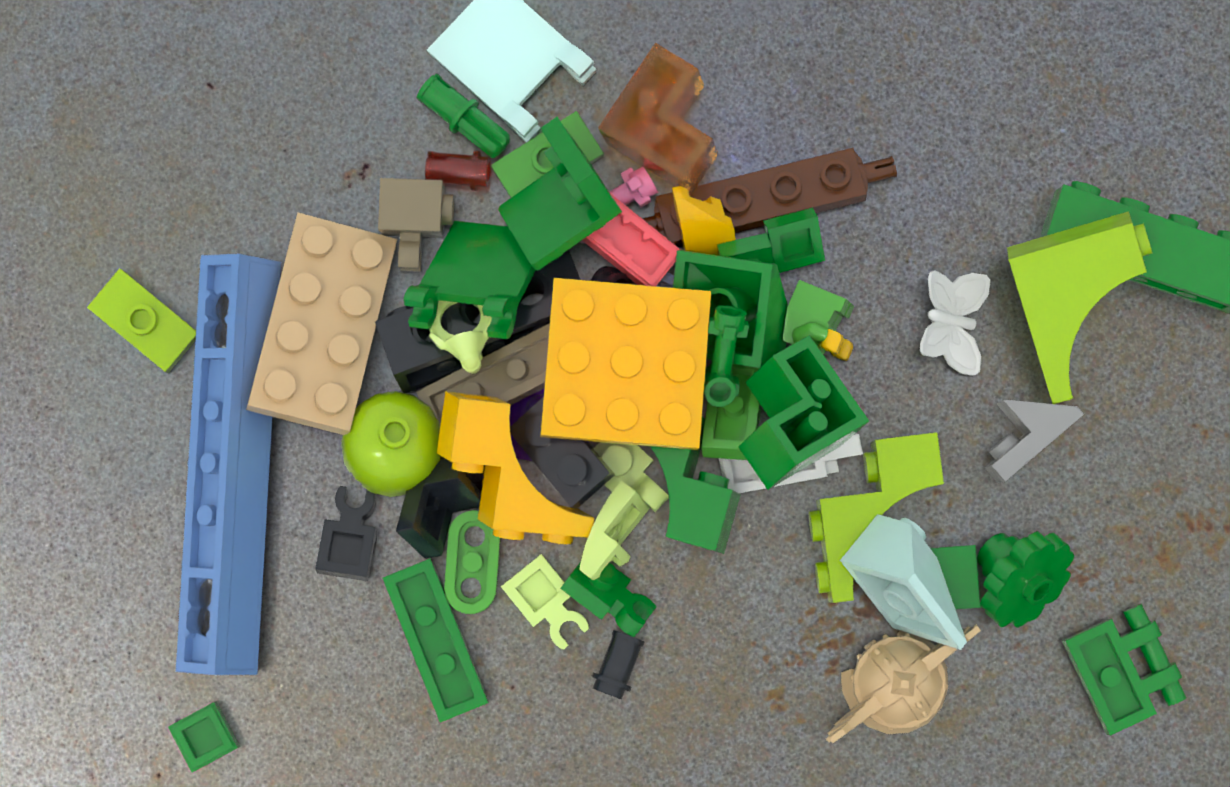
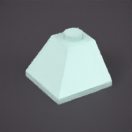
(904, 580)

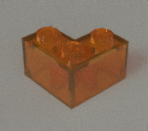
(649, 121)

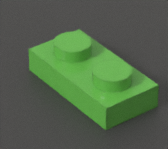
(731, 424)

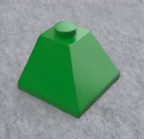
(744, 285)

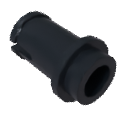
(618, 665)

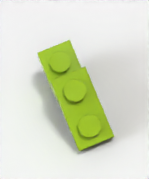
(898, 469)

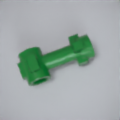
(719, 382)

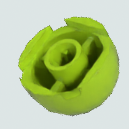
(391, 443)

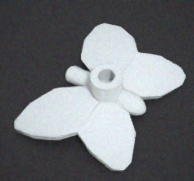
(946, 332)

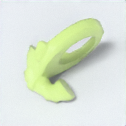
(465, 345)

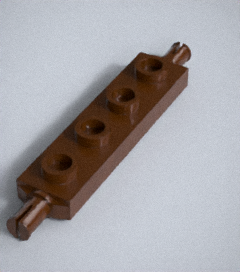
(751, 198)

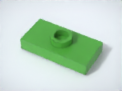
(530, 163)

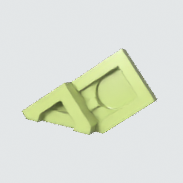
(612, 526)

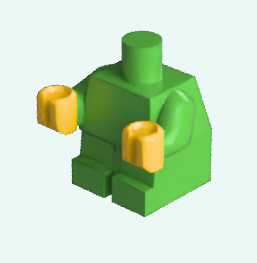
(818, 315)

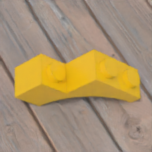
(478, 434)

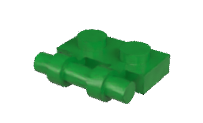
(1110, 675)

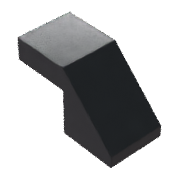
(430, 506)

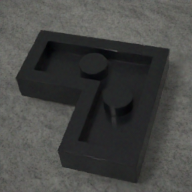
(567, 463)

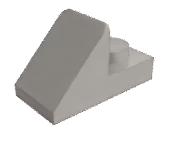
(1039, 425)

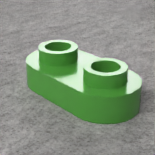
(471, 562)

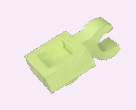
(629, 465)

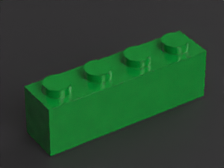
(1182, 257)

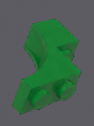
(699, 508)

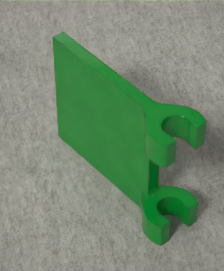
(477, 268)

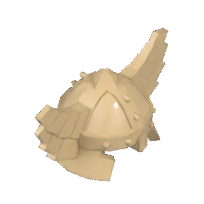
(896, 684)

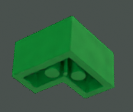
(806, 410)

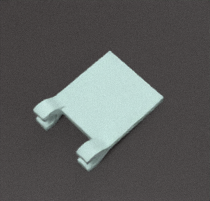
(505, 55)

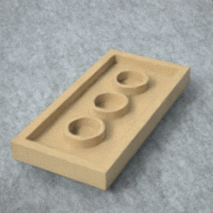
(322, 324)

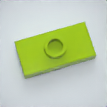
(143, 320)

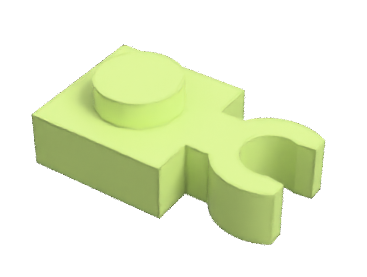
(539, 596)

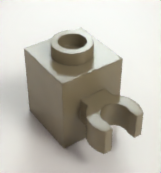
(413, 212)

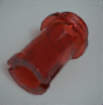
(459, 169)

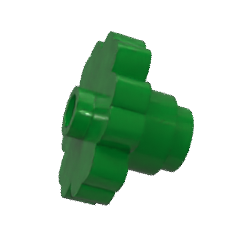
(1022, 575)

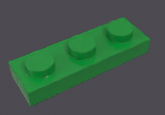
(435, 640)

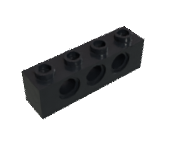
(421, 362)

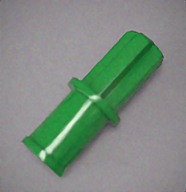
(463, 116)

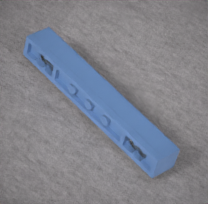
(226, 471)

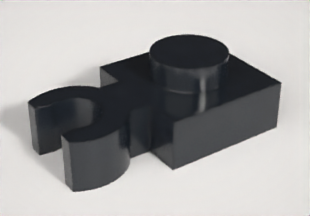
(348, 544)

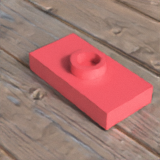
(634, 247)

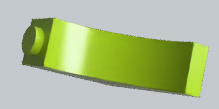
(1064, 279)

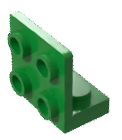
(560, 204)

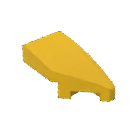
(701, 222)

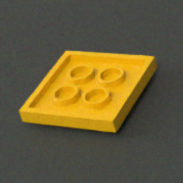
(626, 364)

